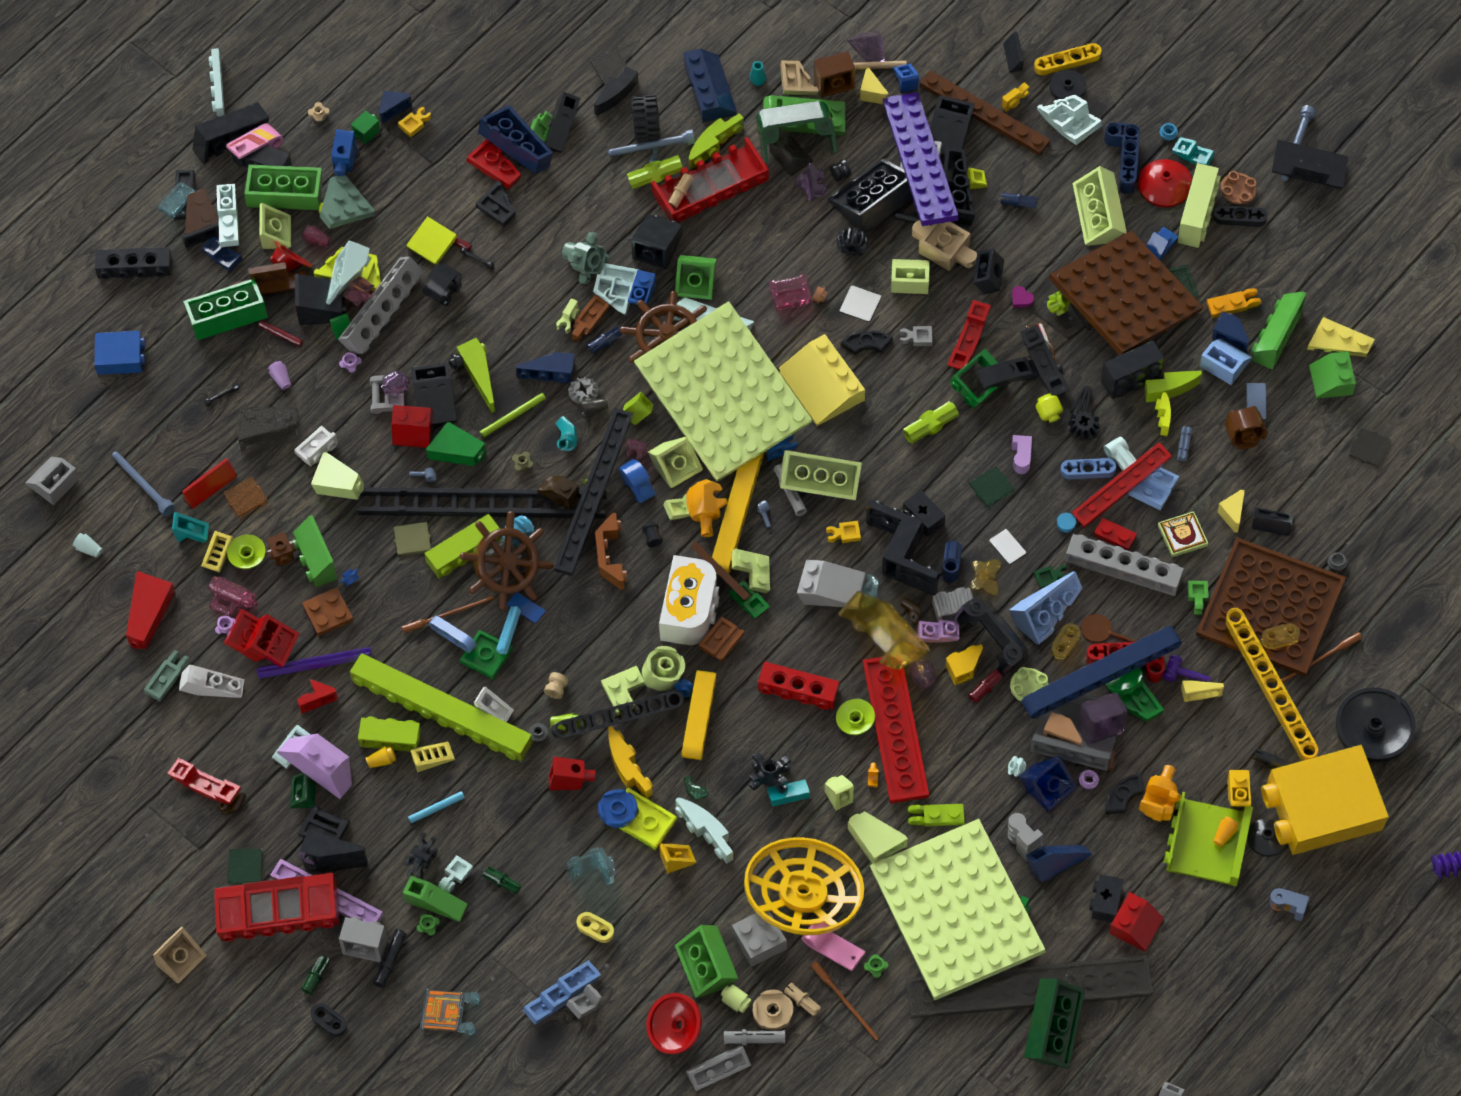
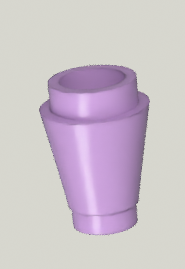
(279, 373)

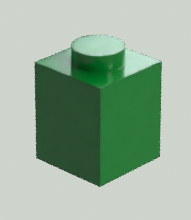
(366, 126)

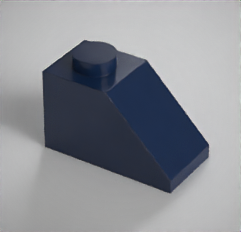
(1232, 331)

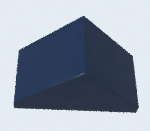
(393, 104)

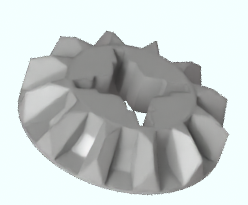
(577, 395)

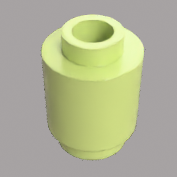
(735, 998)

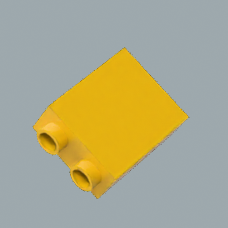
(1325, 800)

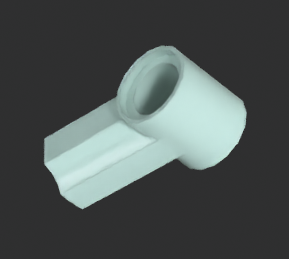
(1119, 451)

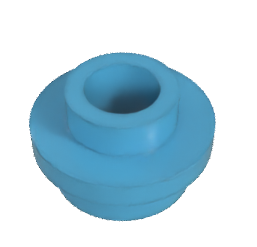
(1168, 127)

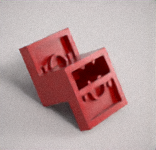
(261, 638)

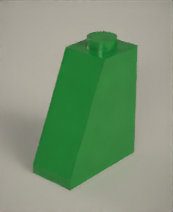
(456, 447)

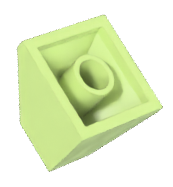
(675, 461)

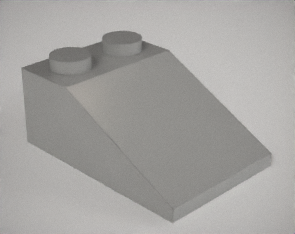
(829, 583)

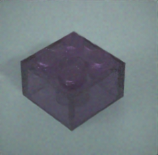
(1102, 718)

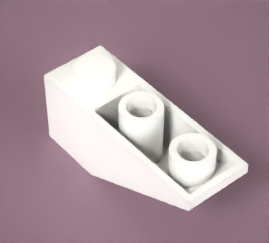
(210, 683)

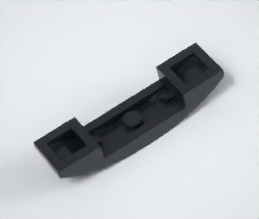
(1043, 361)

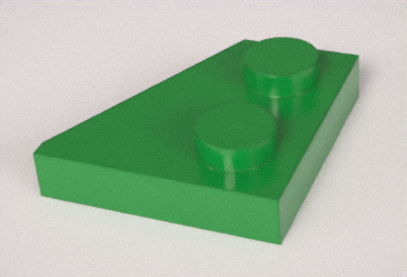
(1142, 703)

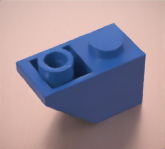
(642, 287)

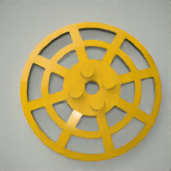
(804, 880)

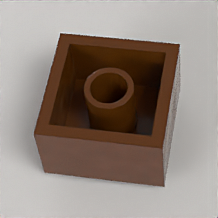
(834, 74)

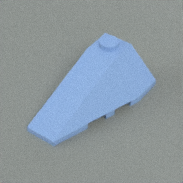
(1043, 609)

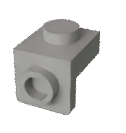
(585, 1002)

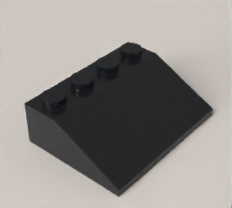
(873, 195)

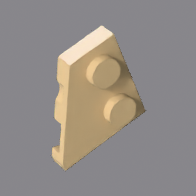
(795, 79)

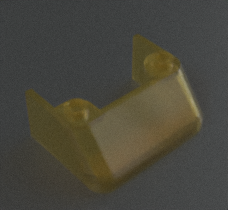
(886, 628)

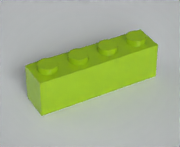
(445, 556)

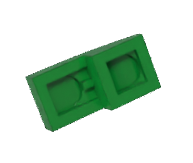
(754, 605)

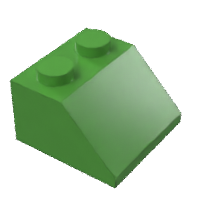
(695, 277)
(1333, 376)

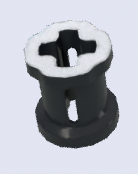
(652, 534)

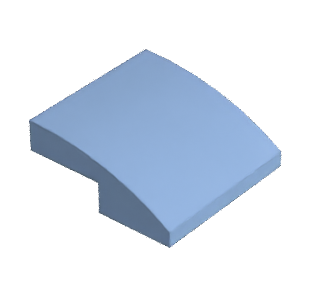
(1155, 488)

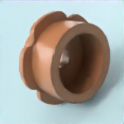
(819, 295)

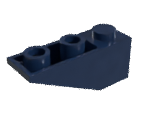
(550, 367)
(1054, 859)

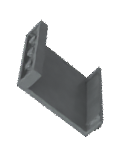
(1092, 755)

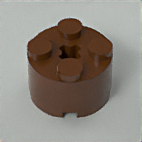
(1245, 427)

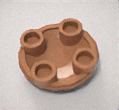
(1238, 188)

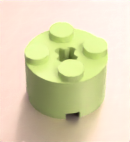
(663, 668)

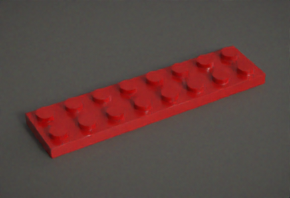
(895, 732)

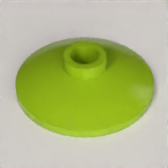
(246, 544)
(855, 709)

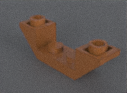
(605, 532)

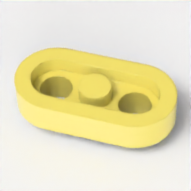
(596, 927)

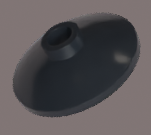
(1259, 842)

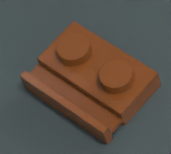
(721, 639)

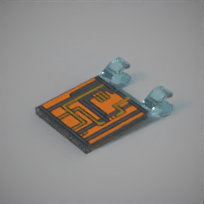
(445, 1011)

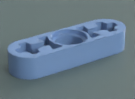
(1102, 473)
(452, 634)

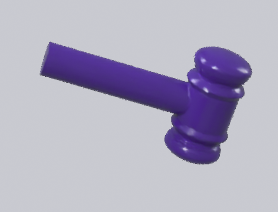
(1173, 669)

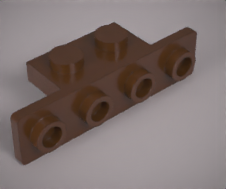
(273, 278)

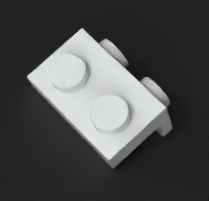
(314, 446)

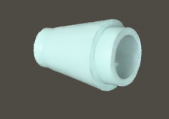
(86, 545)

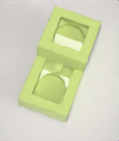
(676, 508)

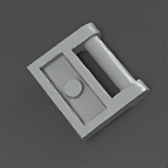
(378, 407)

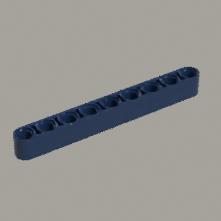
(1101, 672)

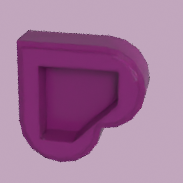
(1021, 298)

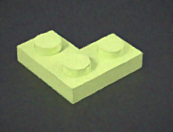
(757, 567)
(620, 684)

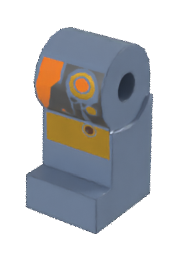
(1289, 901)

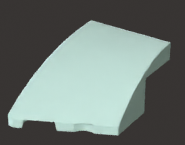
(1071, 118)
(615, 286)

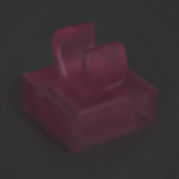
(635, 445)

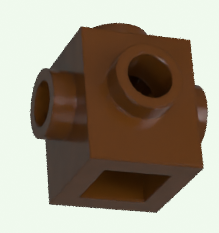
(280, 549)

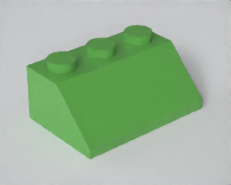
(314, 553)
(706, 960)

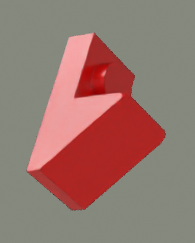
(322, 695)

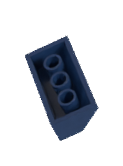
(708, 85)

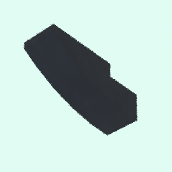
(616, 90)

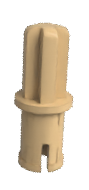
(680, 191)
(802, 999)

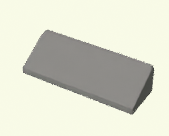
(718, 1067)

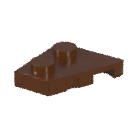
(199, 212)

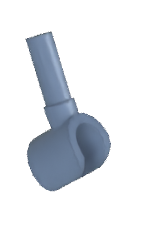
(428, 473)
(762, 508)

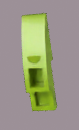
(711, 138)

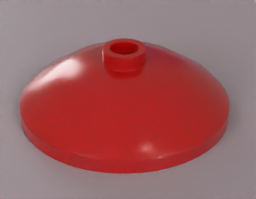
(1164, 190)
(664, 1023)

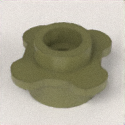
(522, 466)

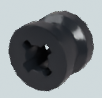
(840, 170)

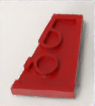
(492, 162)

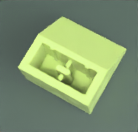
(910, 276)

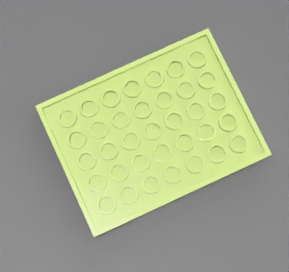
(723, 391)
(957, 909)

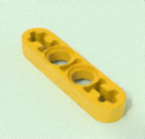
(1069, 62)

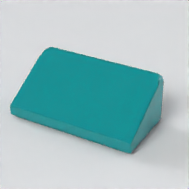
(796, 791)

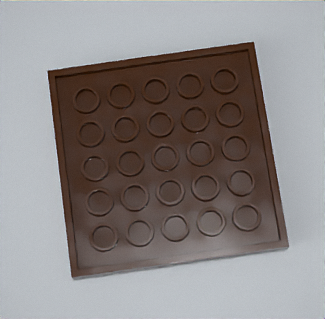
(1125, 293)
(1272, 593)

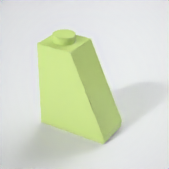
(336, 479)
(875, 837)

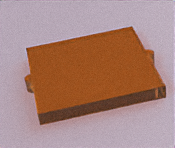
(245, 496)

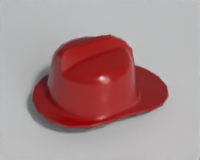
(284, 255)

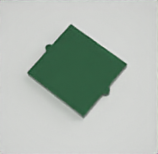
(991, 486)
(244, 865)

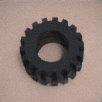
(645, 118)

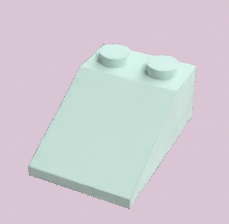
(346, 268)

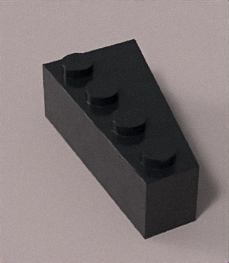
(213, 135)
(956, 170)

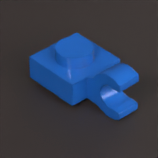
(778, 450)

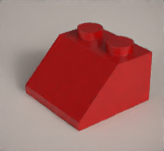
(411, 426)
(1136, 922)

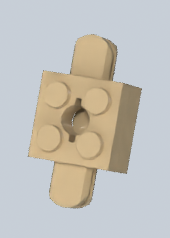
(950, 237)

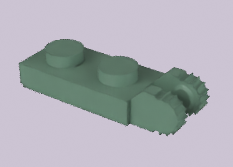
(166, 676)

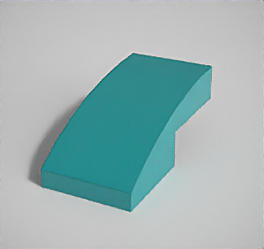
(1189, 151)

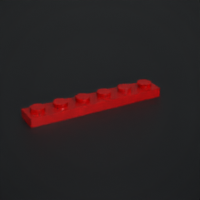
(1121, 485)

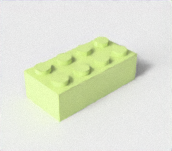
(1199, 205)

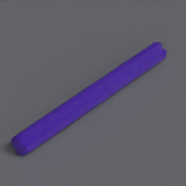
(313, 662)

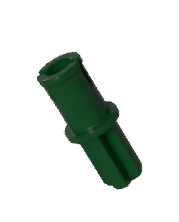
(501, 880)
(315, 975)

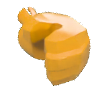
(703, 505)
(1160, 796)

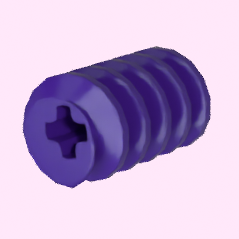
(1446, 864)

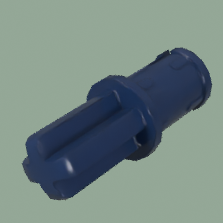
(1019, 200)
(604, 340)

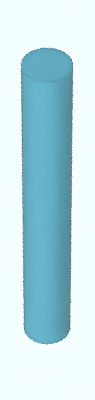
(436, 807)

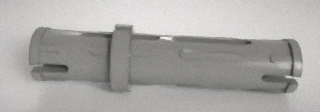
(792, 495)
(747, 1037)

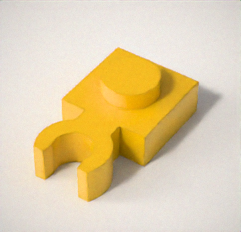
(1013, 98)
(414, 123)
(846, 532)

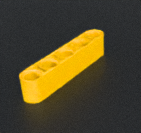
(699, 715)

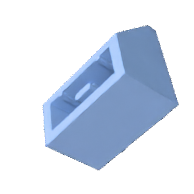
(1224, 360)

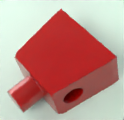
(568, 774)

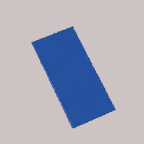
(527, 607)

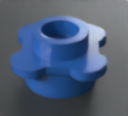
(349, 576)
(684, 687)

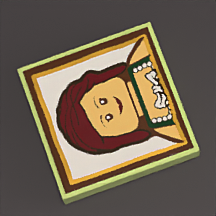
(1182, 534)

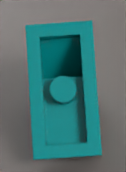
(189, 527)

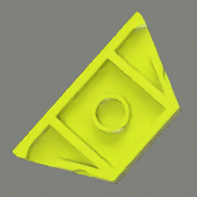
(370, 273)

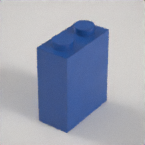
(119, 352)

